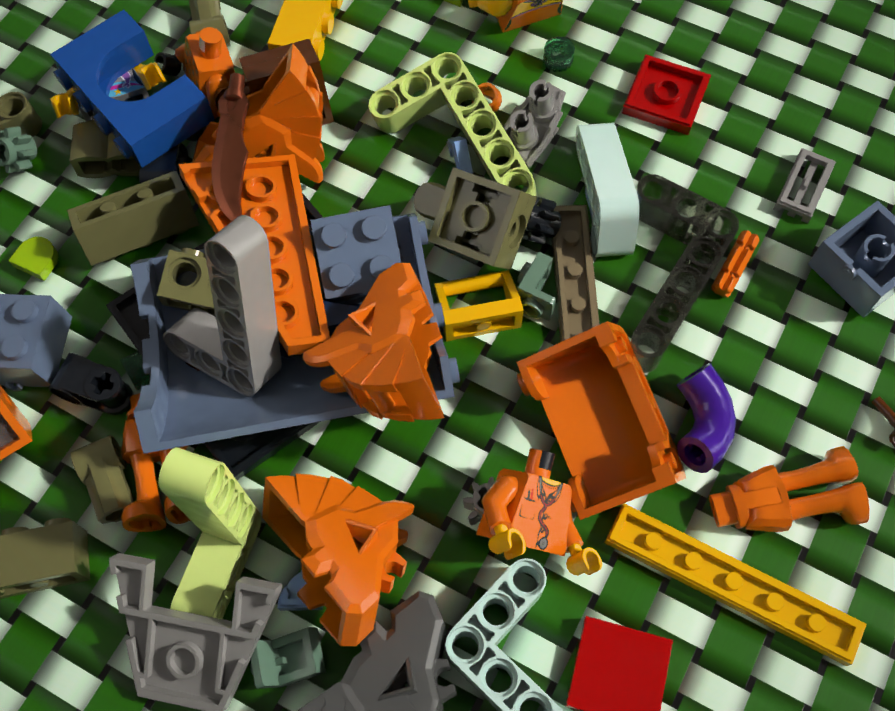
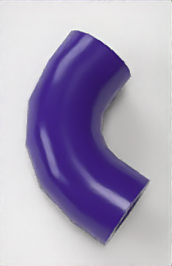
(713, 419)

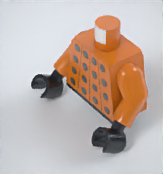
(204, 63)

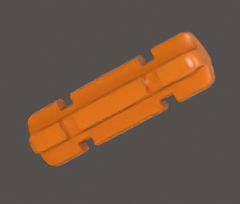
(735, 263)

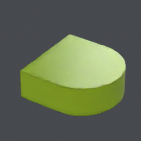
(35, 257)

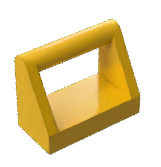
(484, 317)

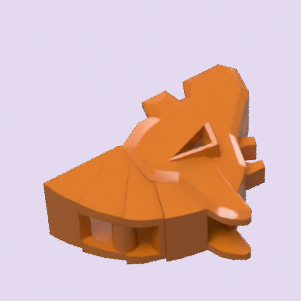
(281, 119)
(385, 350)
(343, 545)

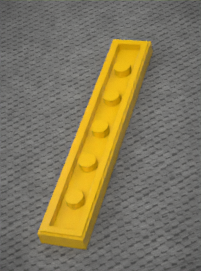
(737, 585)

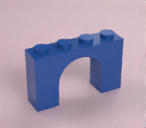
(141, 126)

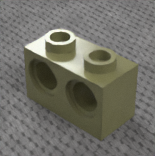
(191, 296)

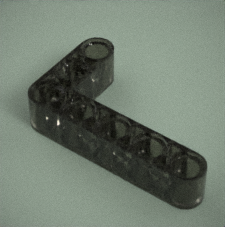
(703, 244)

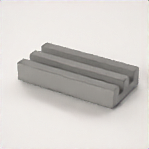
(794, 207)

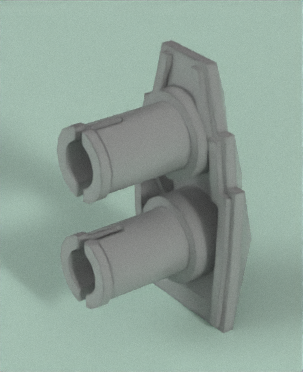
(536, 120)

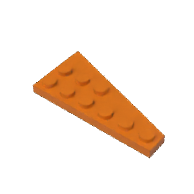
(276, 202)

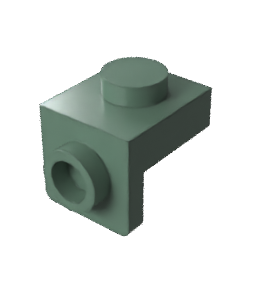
(531, 282)
(287, 659)

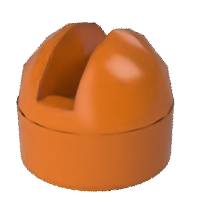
(491, 93)

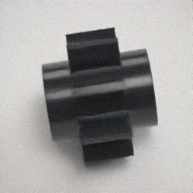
(543, 221)

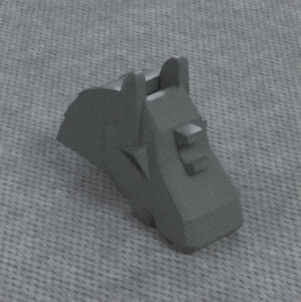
(393, 658)

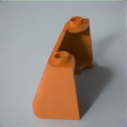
(602, 418)

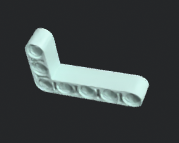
(488, 636)

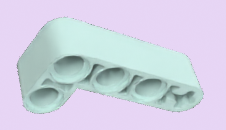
(609, 190)

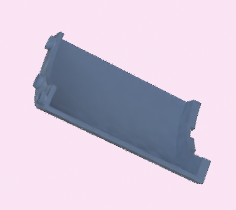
(194, 408)

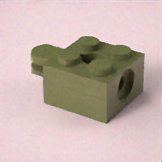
(476, 217)

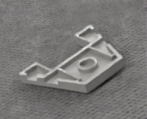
(184, 654)

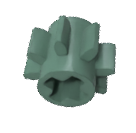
(16, 150)

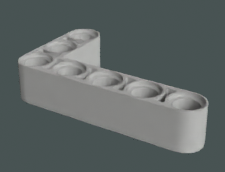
(243, 338)

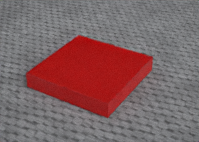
(666, 94)
(618, 669)

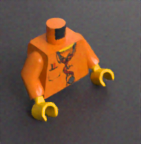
(534, 514)

